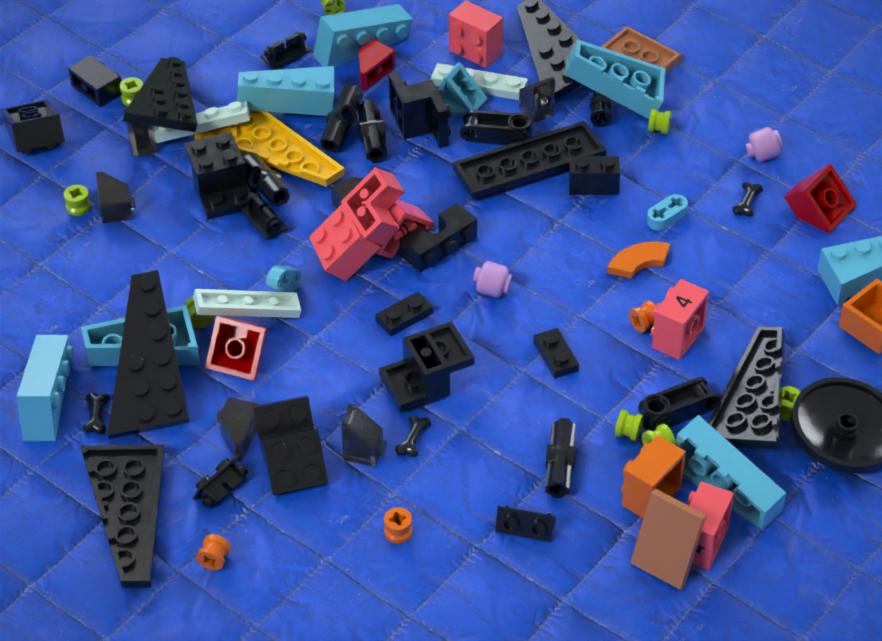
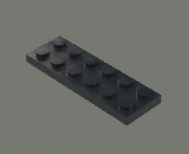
(526, 160)

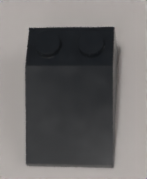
(33, 126)

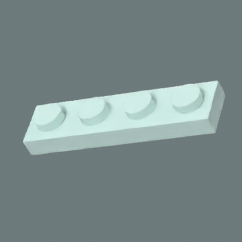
(489, 82)
(208, 120)
(246, 303)

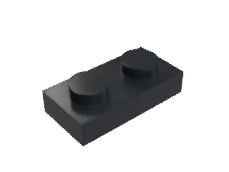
(404, 313)
(556, 353)

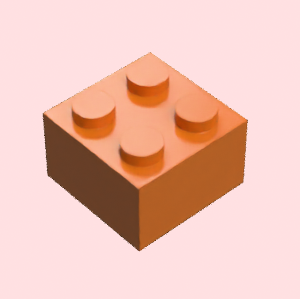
(863, 316)
(656, 467)

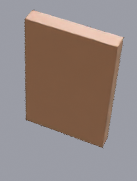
(638, 46)
(668, 539)

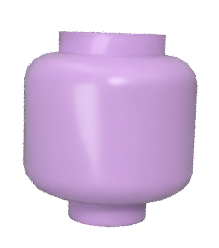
(764, 144)
(492, 279)

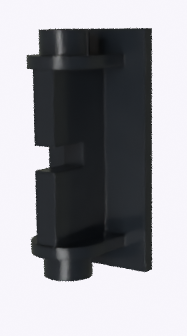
(281, 53)
(263, 216)
(211, 487)
(525, 523)

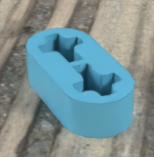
(669, 213)
(283, 278)

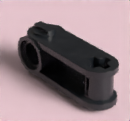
(496, 127)
(678, 404)

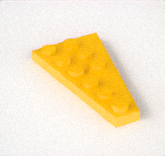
(281, 148)

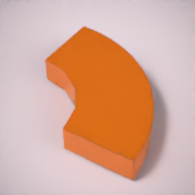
(637, 257)

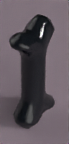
(750, 191)
(95, 423)
(417, 427)

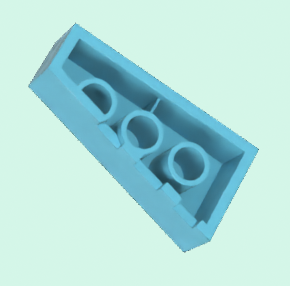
(345, 33)
(617, 76)
(288, 90)
(850, 267)
(104, 339)
(44, 387)
(720, 464)

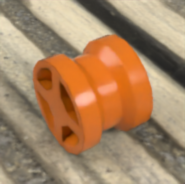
(642, 317)
(393, 531)
(213, 552)

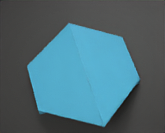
(461, 91)

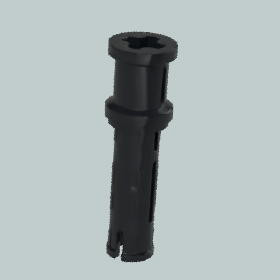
(600, 107)

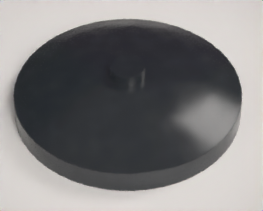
(840, 424)

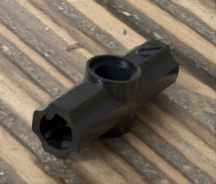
(341, 118)
(372, 131)
(265, 180)
(560, 458)

